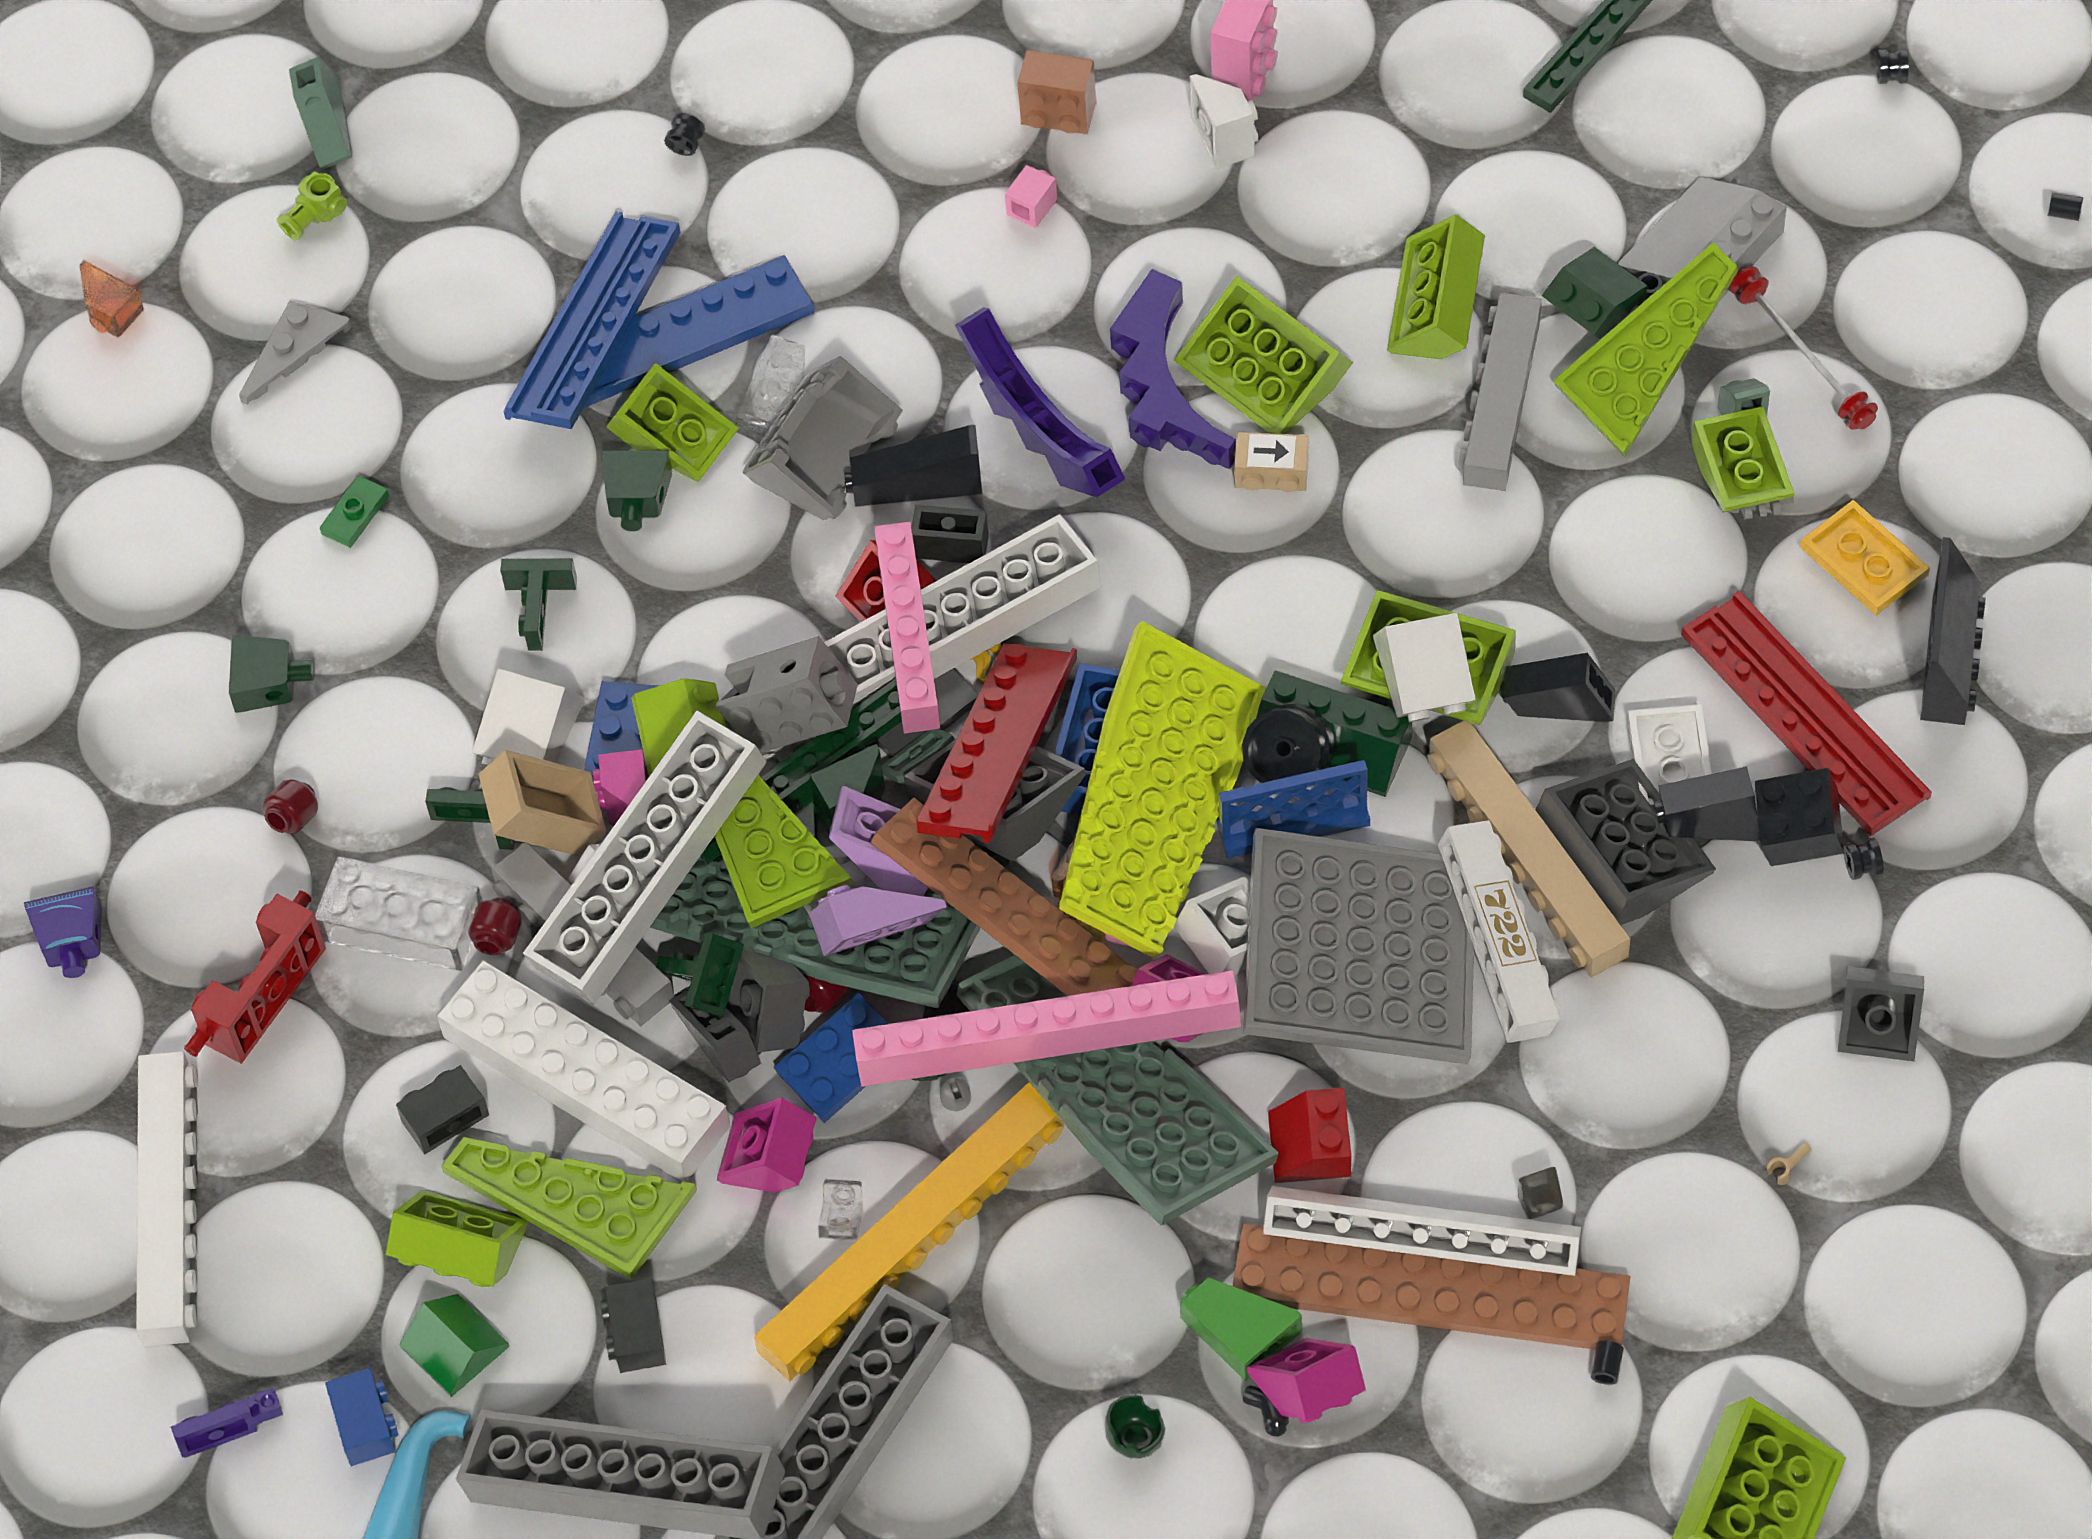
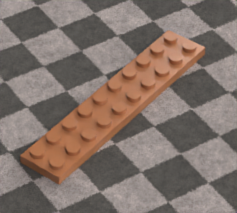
(1433, 1290)

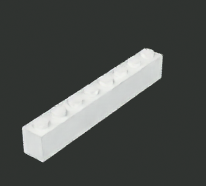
(164, 1199)
(1422, 1230)

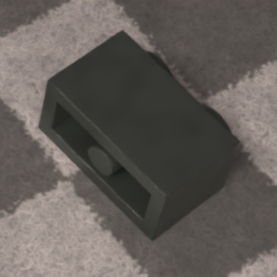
(949, 533)
(442, 1109)
(634, 1326)

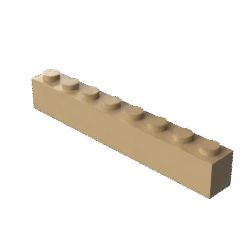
(1529, 849)

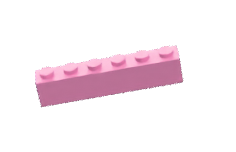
(907, 627)

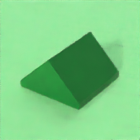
(451, 1342)

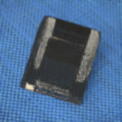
(1540, 1193)

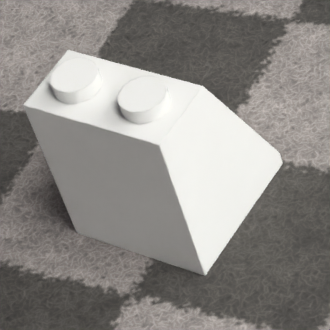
(1425, 666)
(526, 718)

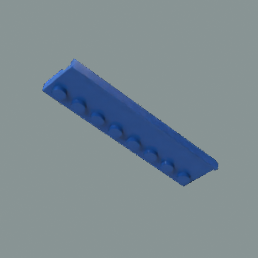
(592, 321)
(705, 324)

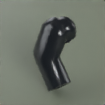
(1274, 1422)

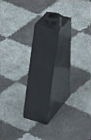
(918, 470)

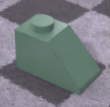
(1742, 396)

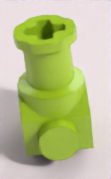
(317, 202)

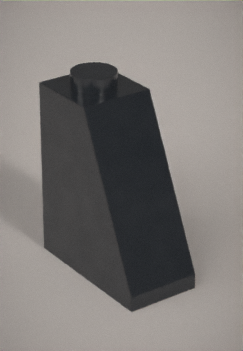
(1559, 689)
(1710, 807)

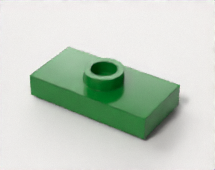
(354, 511)

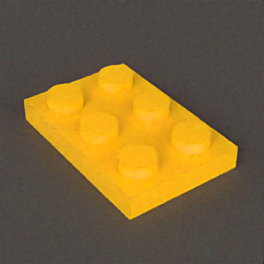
(1864, 557)

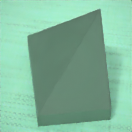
(915, 754)

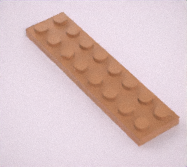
(1003, 906)

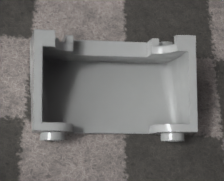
(822, 426)

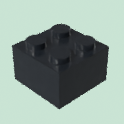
(1799, 817)

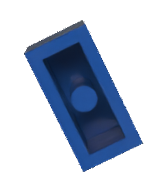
(361, 1417)

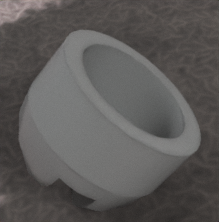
(947, 1096)

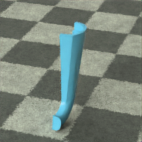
(402, 1495)

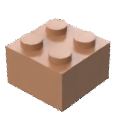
(1057, 92)

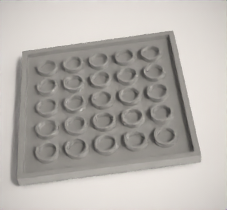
(1357, 948)

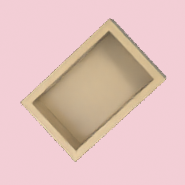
(542, 803)

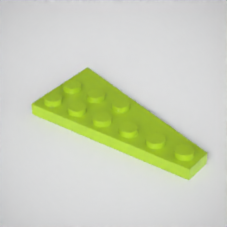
(1634, 363)
(774, 857)
(583, 1203)

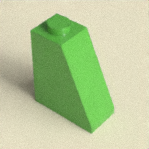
(1238, 1323)

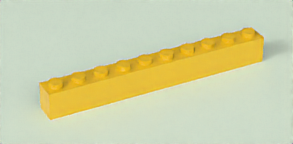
(908, 1233)

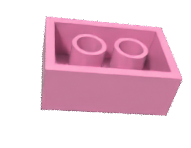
(1244, 45)

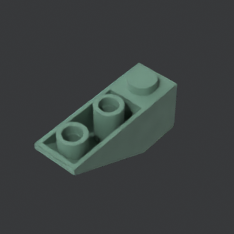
(321, 110)

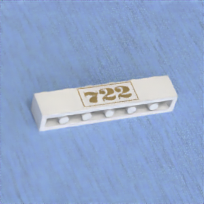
(1499, 931)

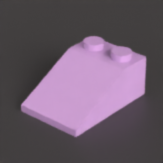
(852, 829)
(867, 914)

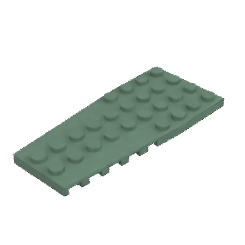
(904, 965)
(1134, 1107)

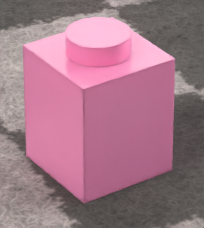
(1031, 196)

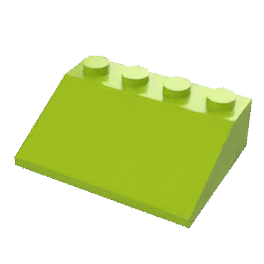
(1262, 359)
(1486, 646)
(1760, 1479)

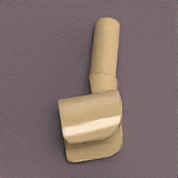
(1788, 1163)

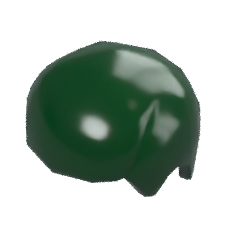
(1134, 1427)

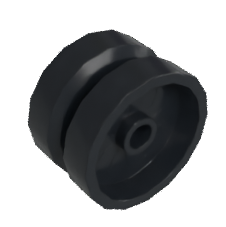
(1299, 726)

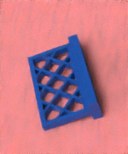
(1309, 815)

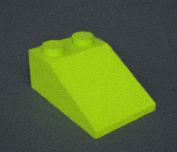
(672, 418)
(1741, 459)

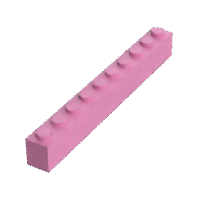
(1047, 1028)

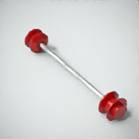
(1854, 405)

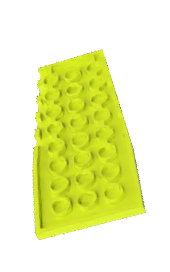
(1156, 787)

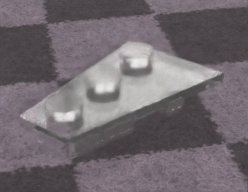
(772, 384)

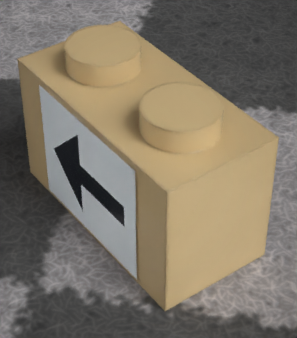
(1271, 461)

